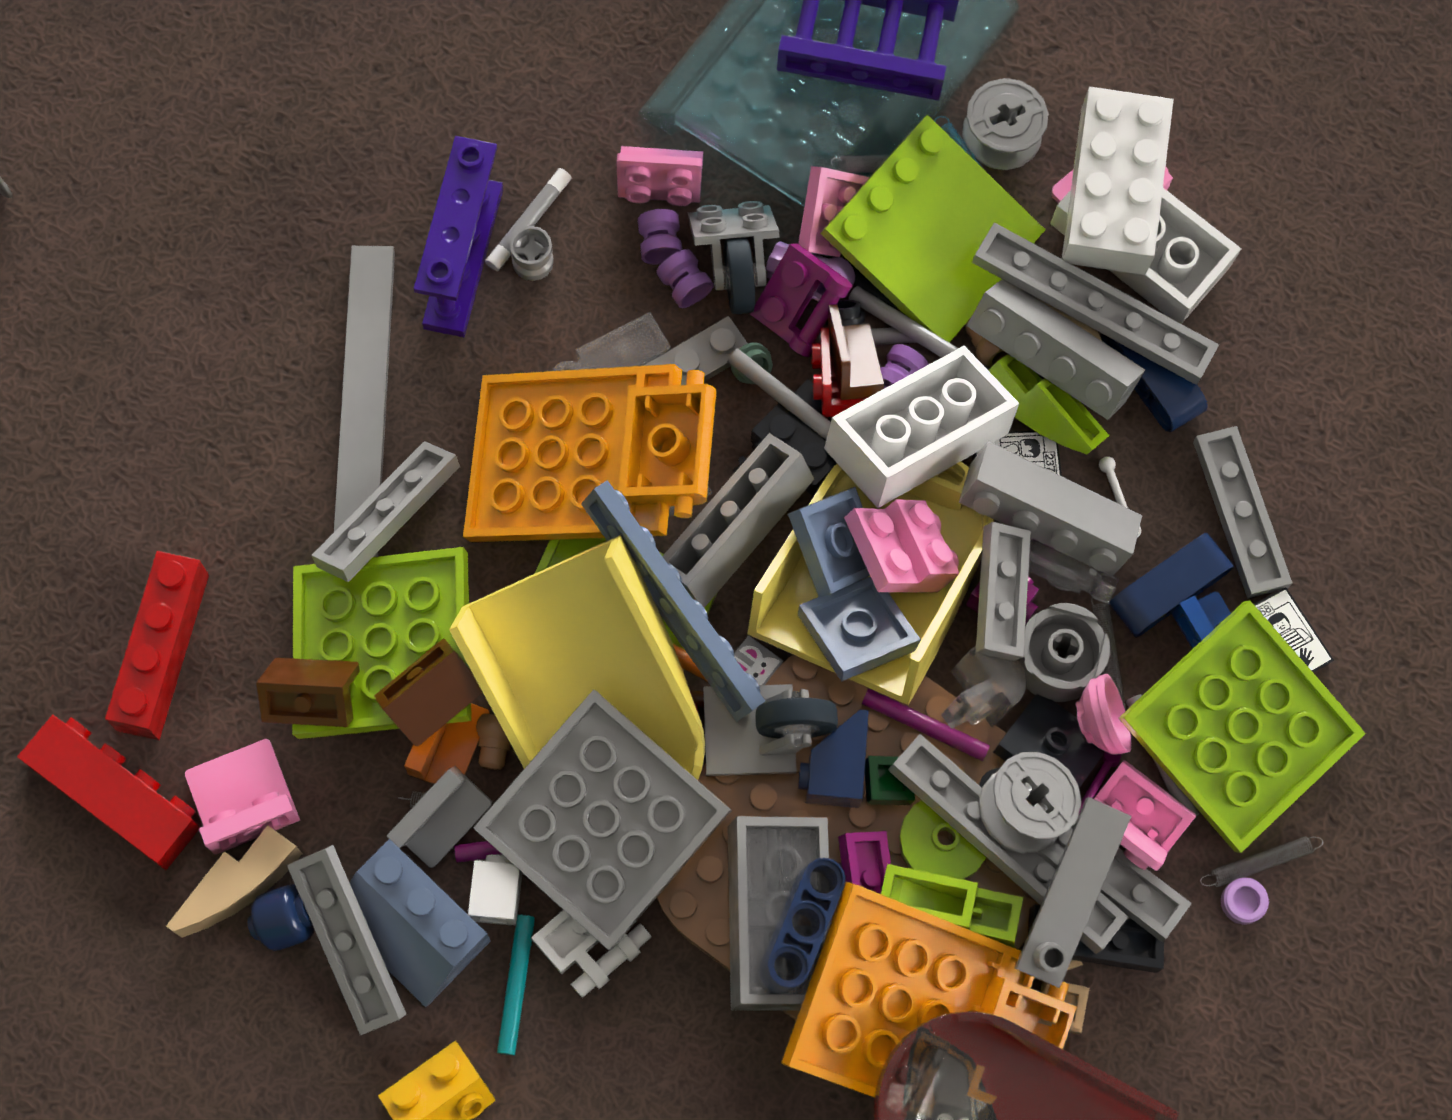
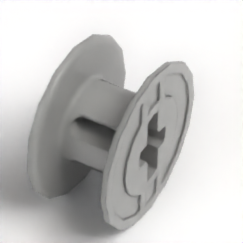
(1005, 123)
(1046, 786)

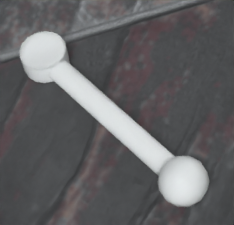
(1107, 466)

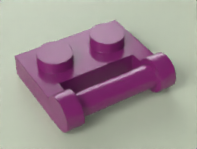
(790, 293)

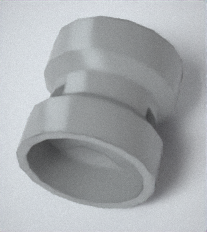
(530, 243)

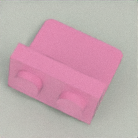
(1155, 819)

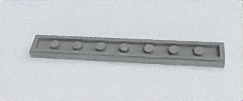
(364, 378)

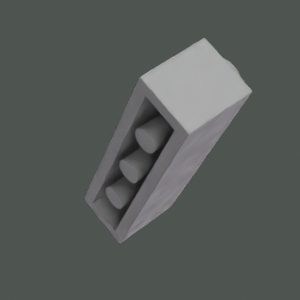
(1055, 348)
(1051, 508)
(738, 517)

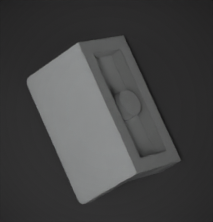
(441, 817)

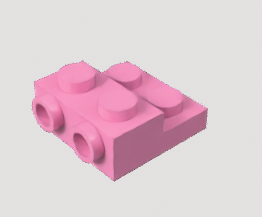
(903, 547)

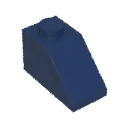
(837, 765)

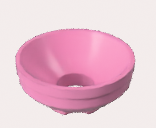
(1099, 715)

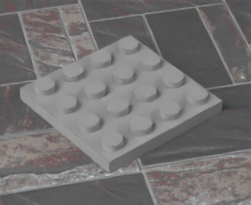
(602, 819)

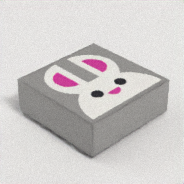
(757, 660)

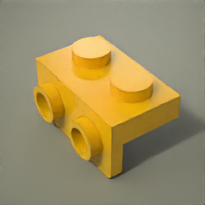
(439, 1090)

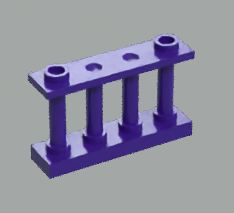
(866, 68)
(459, 236)

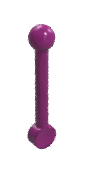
(1109, 761)

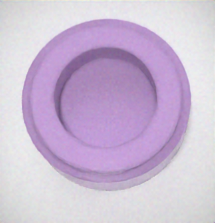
(1244, 901)

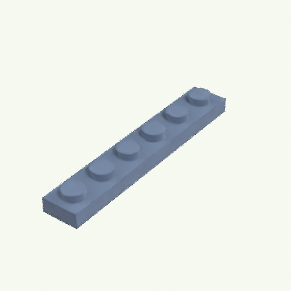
(680, 612)

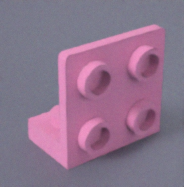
(659, 175)
(241, 796)

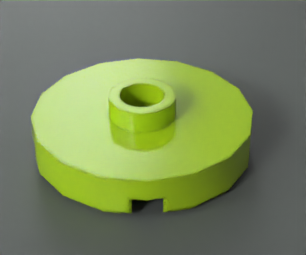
(925, 853)

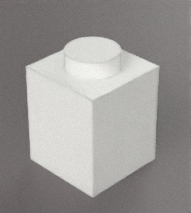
(495, 891)

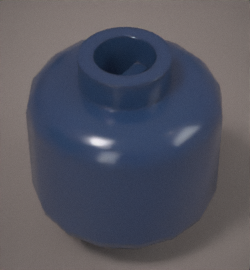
(280, 919)

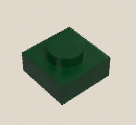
(882, 785)

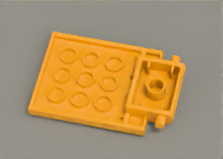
(565, 432)
(896, 969)

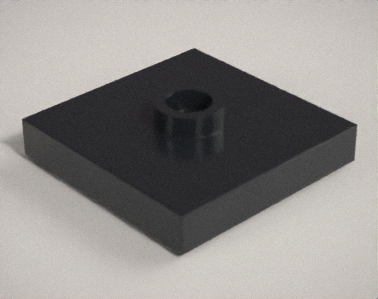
(1054, 732)

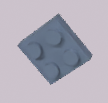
(828, 543)
(858, 628)

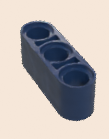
(1165, 394)
(1170, 583)
(818, 909)

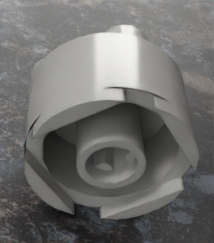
(1084, 647)

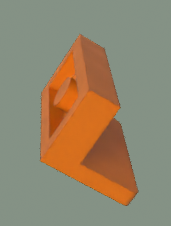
(448, 747)

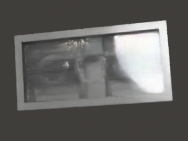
(762, 868)

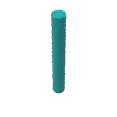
(516, 985)

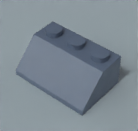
(415, 923)

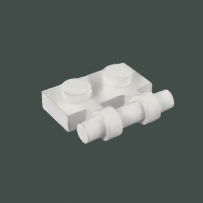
(568, 942)

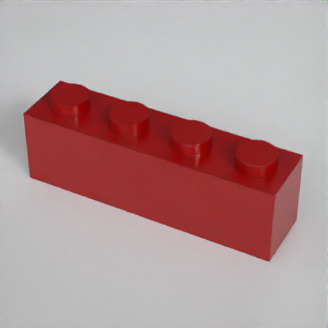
(157, 645)
(109, 791)

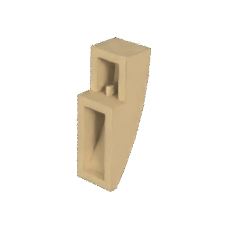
(235, 884)

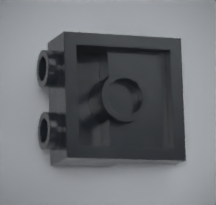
(798, 435)

